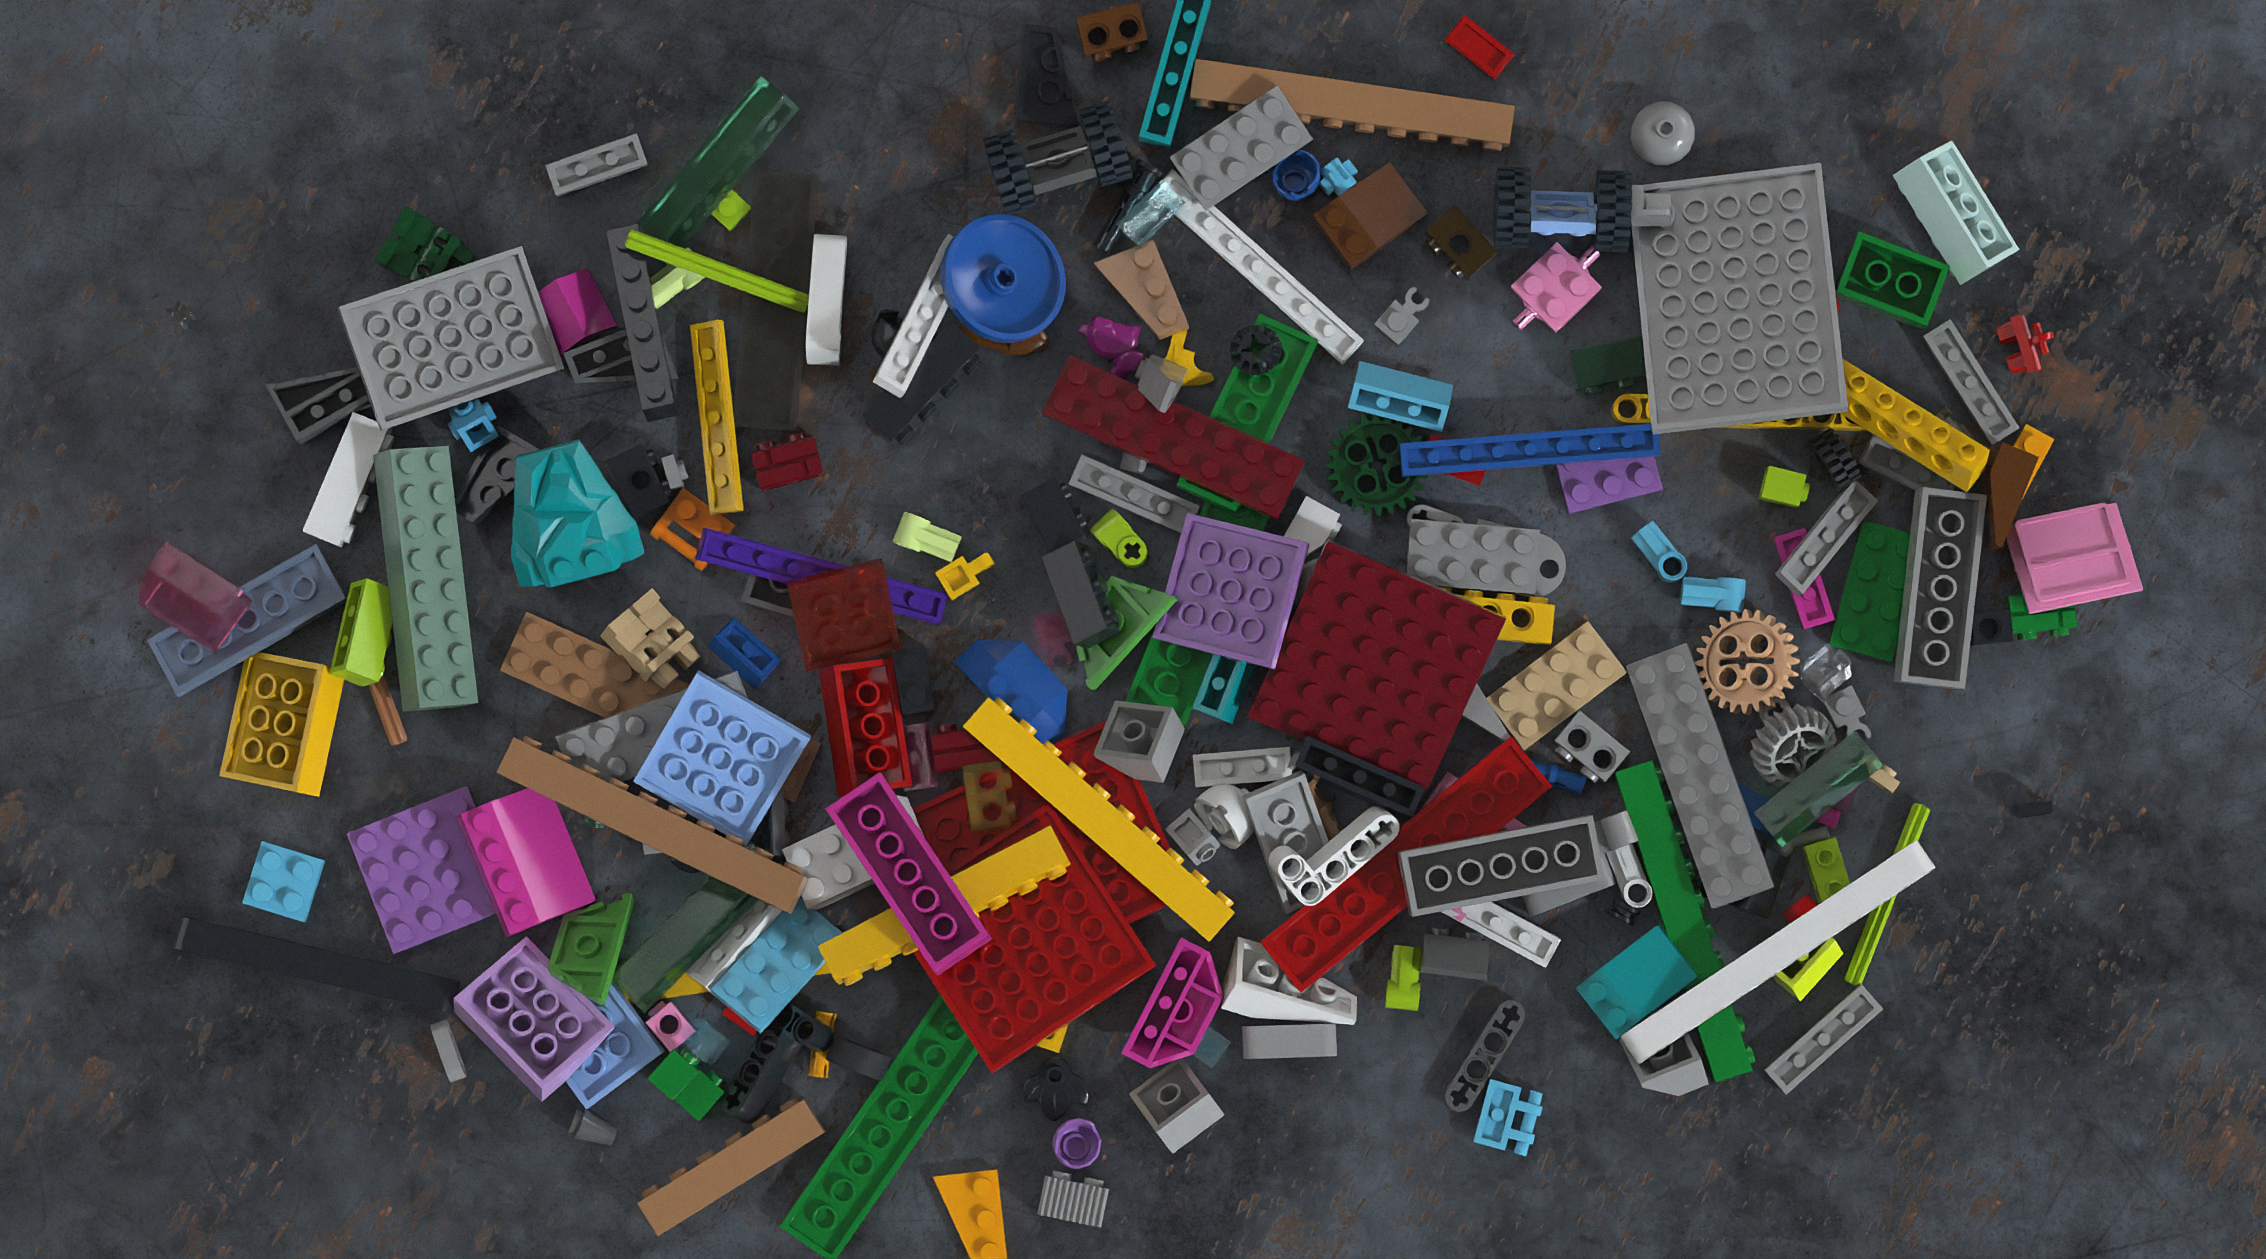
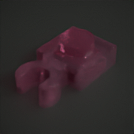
(1054, 633)

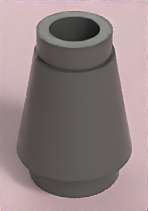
(591, 1128)

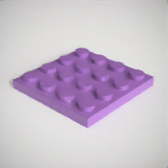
(1231, 590)
(422, 871)

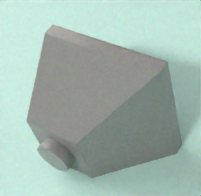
(1671, 1070)

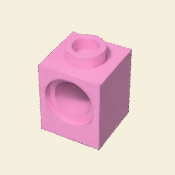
(682, 1034)

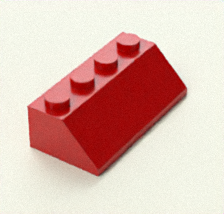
(864, 724)

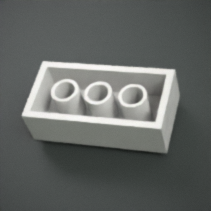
(831, 865)

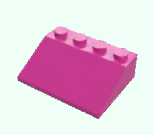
(525, 859)

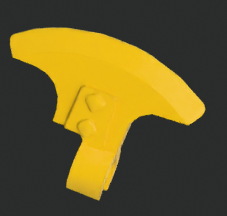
(1185, 358)

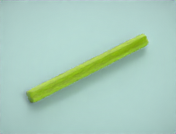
(717, 271)
(1879, 916)

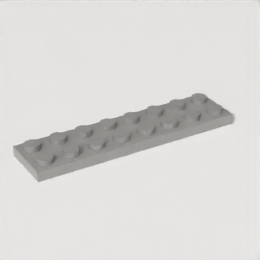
(1699, 776)

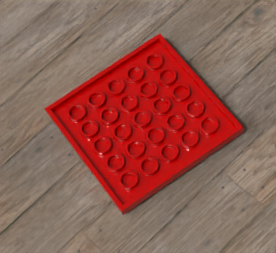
(1047, 955)

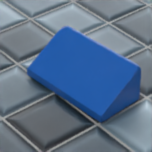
(744, 653)

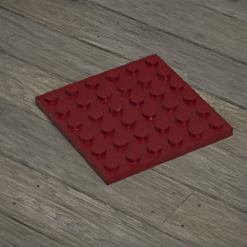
(1377, 664)

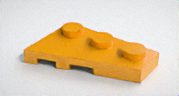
(976, 1211)

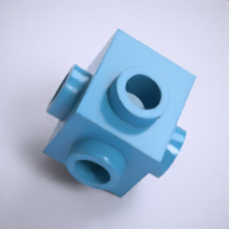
(473, 423)

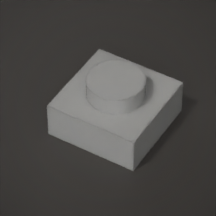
(675, 472)

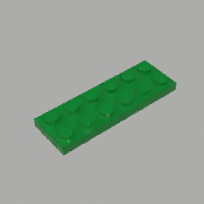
(1259, 401)

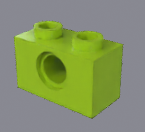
(1825, 868)

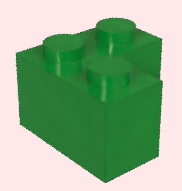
(687, 1083)

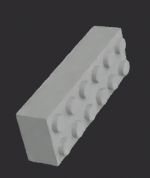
(1940, 588)
(1501, 865)

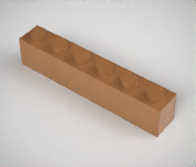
(731, 1166)

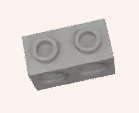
(1595, 740)

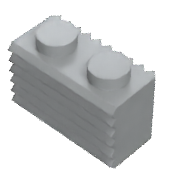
(1073, 1199)

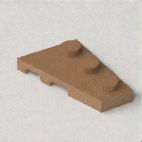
(1146, 287)

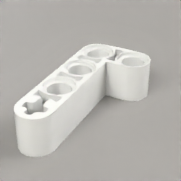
(826, 300)
(1335, 850)

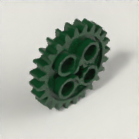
(1348, 472)

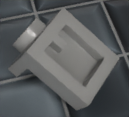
(1193, 837)

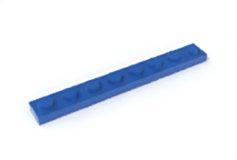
(1528, 450)

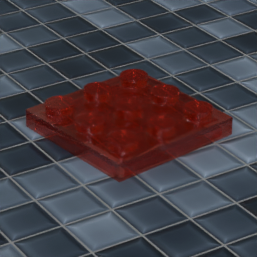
(843, 615)

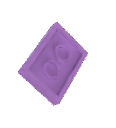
(1607, 482)

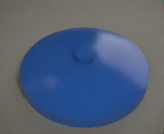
(1003, 278)

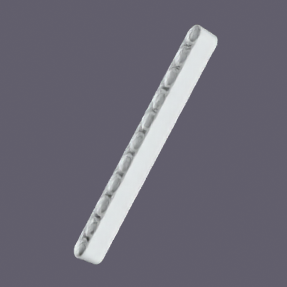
(1777, 952)

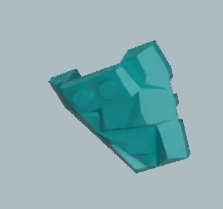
(567, 519)

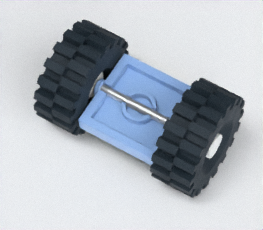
(1550, 212)

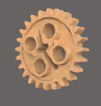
(1748, 633)

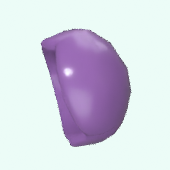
(1076, 1143)

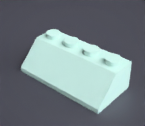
(1955, 212)

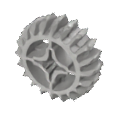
(1791, 743)

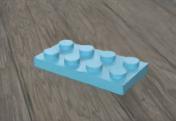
(775, 966)

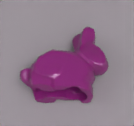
(1115, 343)

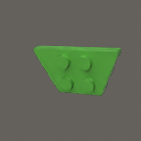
(1138, 612)
(590, 947)

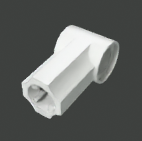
(1629, 872)

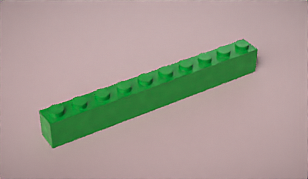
(1680, 910)

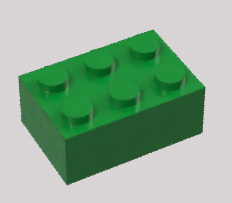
(1891, 280)

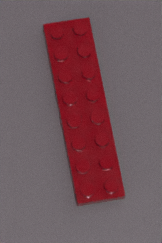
(1173, 440)

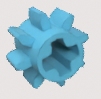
(1338, 177)

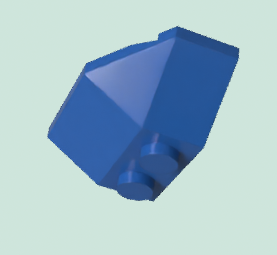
(1021, 681)

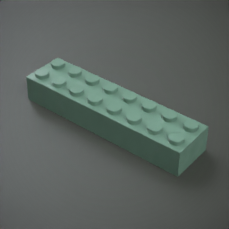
(425, 578)

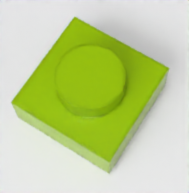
(731, 210)

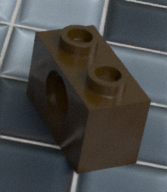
(1455, 224)

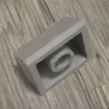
(1140, 740)
(1176, 1104)

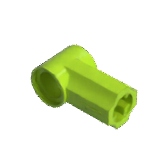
(1403, 985)

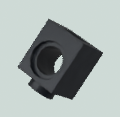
(2002, 628)

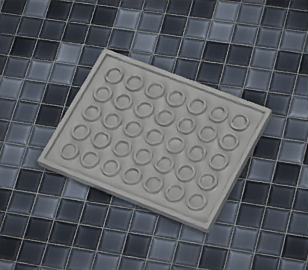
(1740, 302)

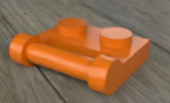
(693, 516)

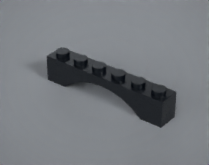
(642, 327)

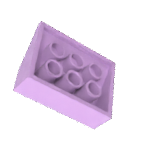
(532, 1019)

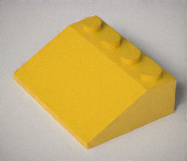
(282, 723)

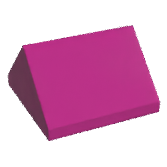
(575, 310)

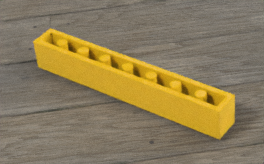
(982, 885)

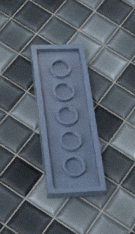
(280, 605)

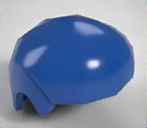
(1296, 176)

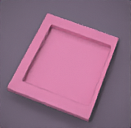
(2072, 557)

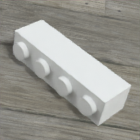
(347, 481)

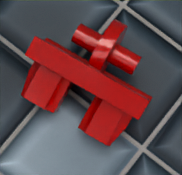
(2019, 330)

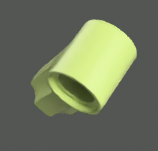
(672, 281)
(919, 535)

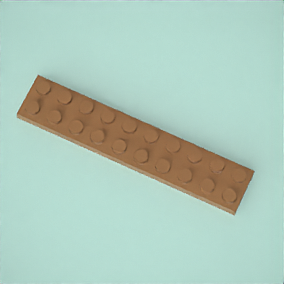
(601, 680)

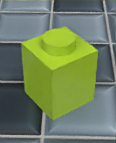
(1783, 487)

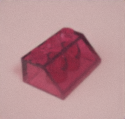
(191, 597)

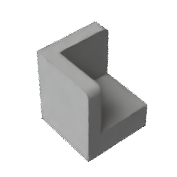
(1651, 208)

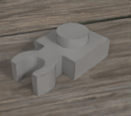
(1399, 319)
(1845, 710)

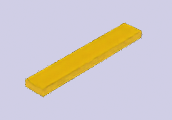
(716, 417)

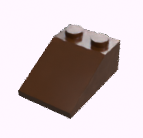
(1369, 216)
(2004, 484)

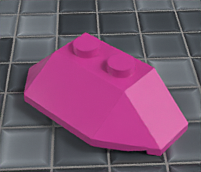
(1177, 1008)

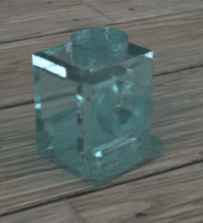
(709, 1043)

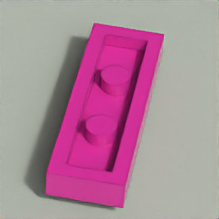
(1813, 605)

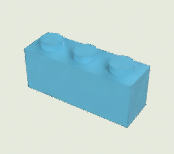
(1400, 396)

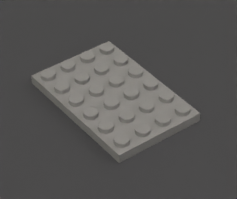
(450, 338)

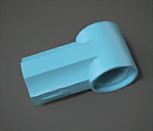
(1658, 550)
(1721, 594)

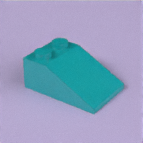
(1637, 982)

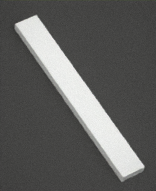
(1265, 273)

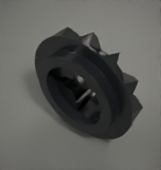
(1246, 360)

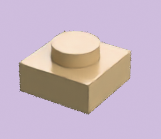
(1885, 779)

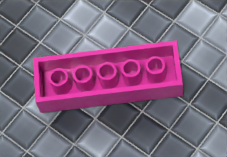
(908, 873)

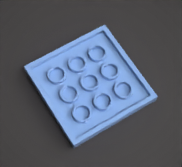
(722, 757)

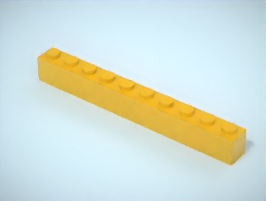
(1099, 819)

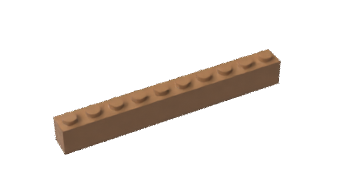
(1357, 105)
(652, 825)

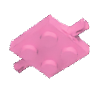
(1556, 287)

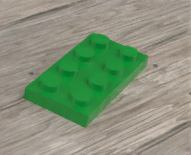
(1873, 593)

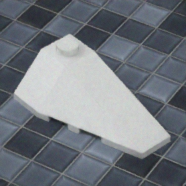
(1261, 989)

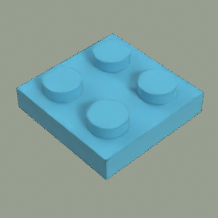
(283, 881)

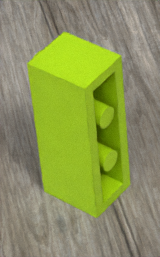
(363, 634)

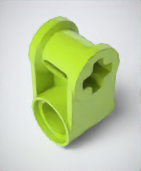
(1116, 535)

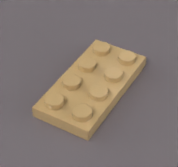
(1556, 685)

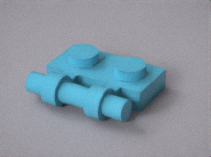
(1498, 1114)

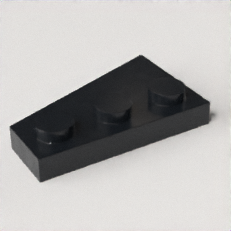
(491, 476)

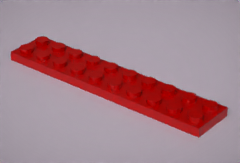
(1470, 807)

